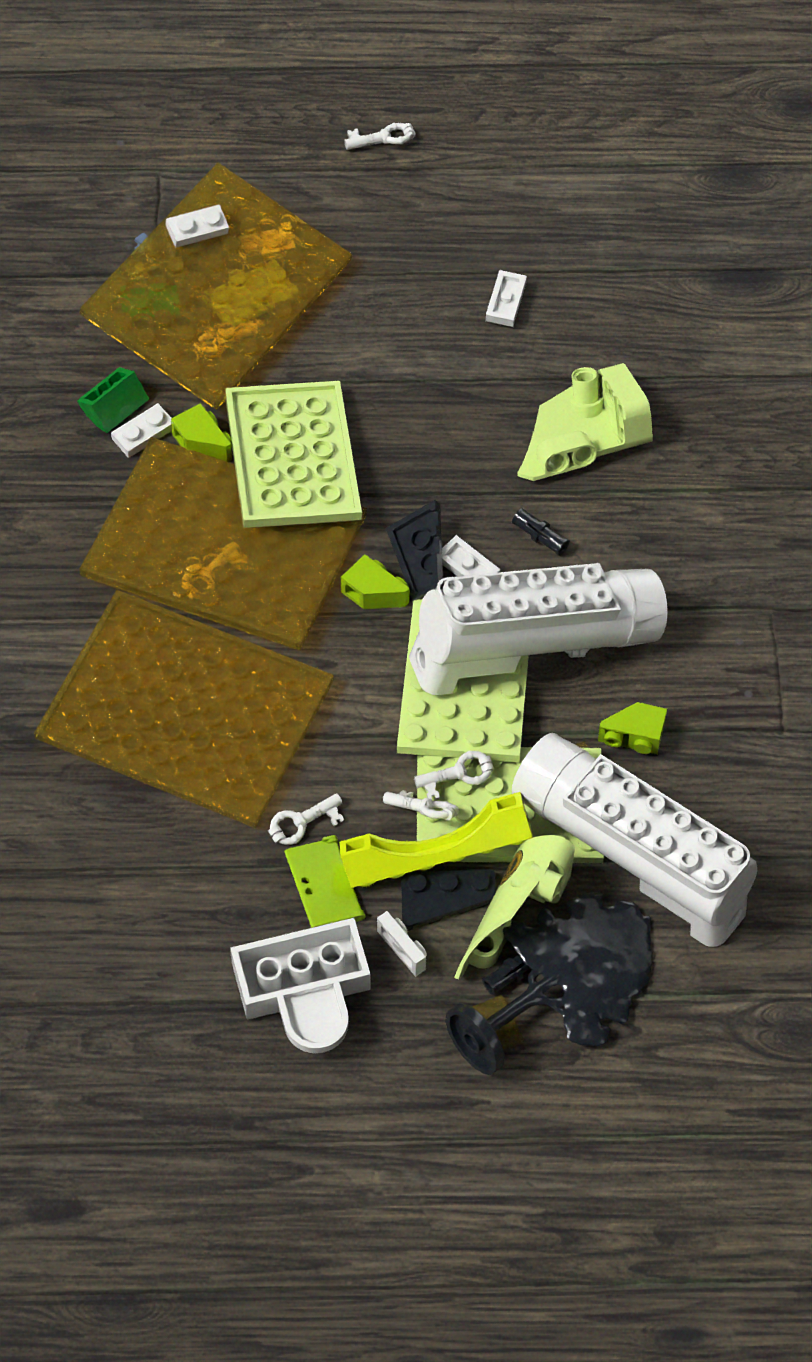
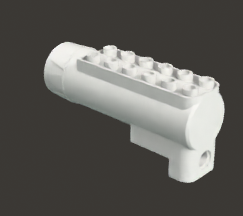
(495, 618)
(672, 850)

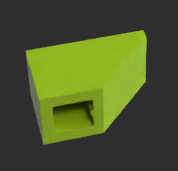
(200, 432)
(374, 587)
(635, 728)

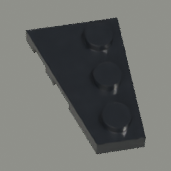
(419, 548)
(439, 893)

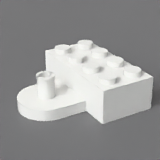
(304, 981)

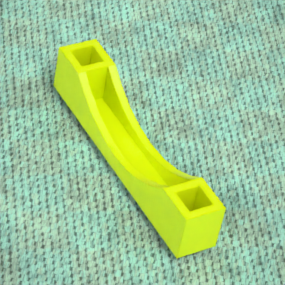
(375, 858)

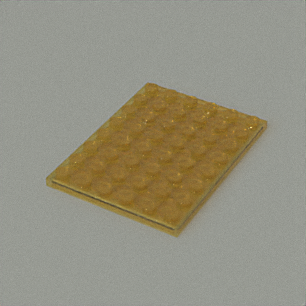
(220, 302)
(184, 545)
(185, 708)

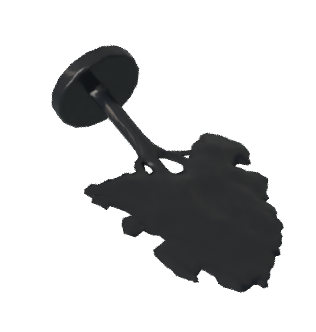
(594, 956)

